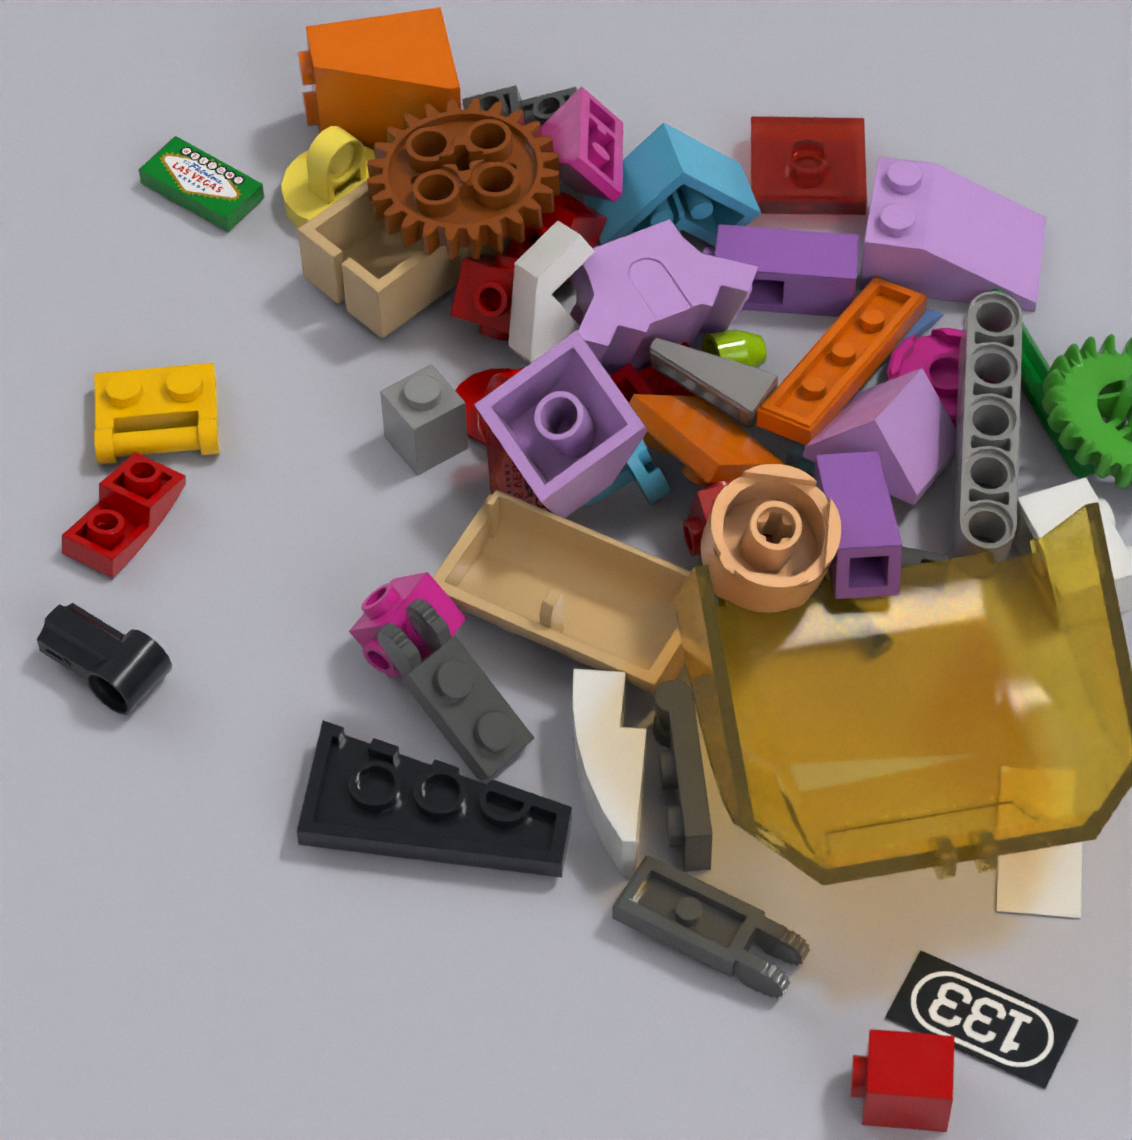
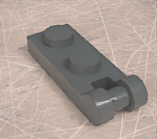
(683, 772)

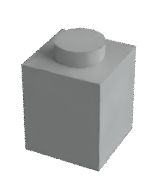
(424, 419)

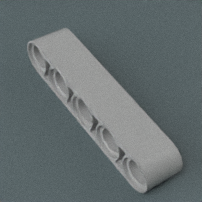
(990, 409)

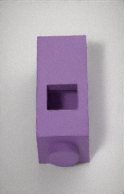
(795, 267)
(870, 538)

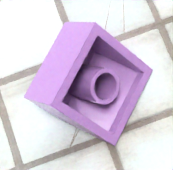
(564, 425)

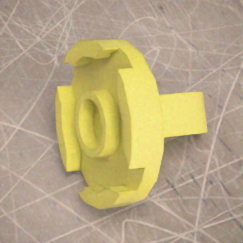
(324, 174)

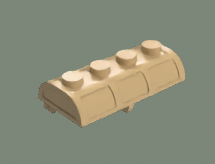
(568, 590)

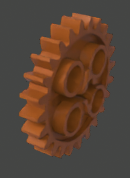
(463, 178)

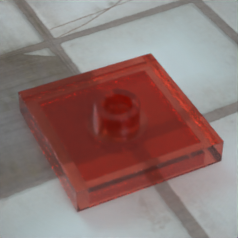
(808, 165)

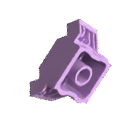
(652, 289)

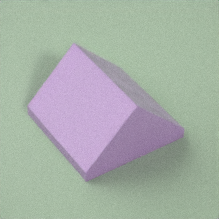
(900, 422)

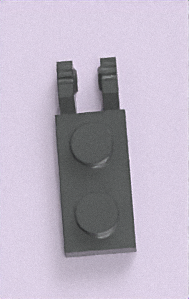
(455, 692)
(708, 925)

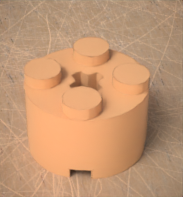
(803, 532)

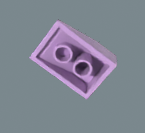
(949, 235)

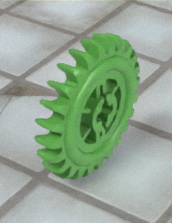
(1080, 391)

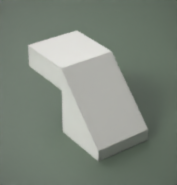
(536, 316)

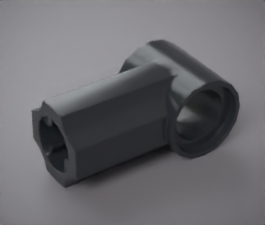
(115, 665)

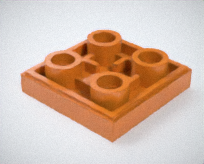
(699, 437)

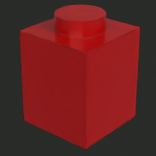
(905, 1080)

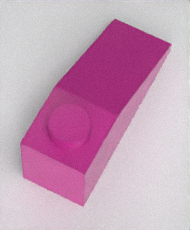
(588, 146)

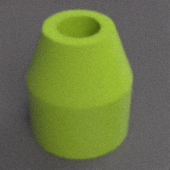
(736, 346)

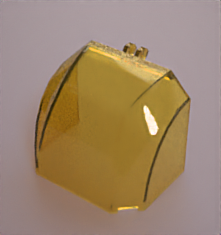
(923, 721)

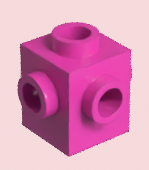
(389, 605)

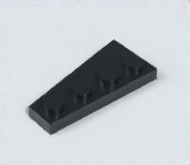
(397, 806)

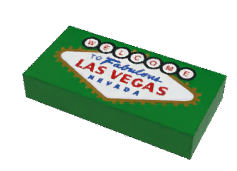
(201, 183)

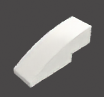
(609, 763)

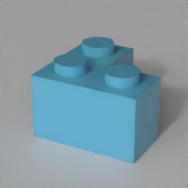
(680, 182)

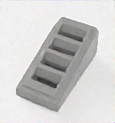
(721, 382)

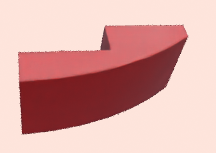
(128, 513)

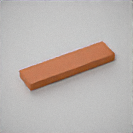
(841, 361)

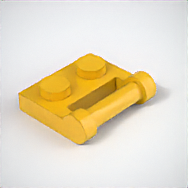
(156, 411)

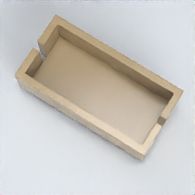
(378, 277)

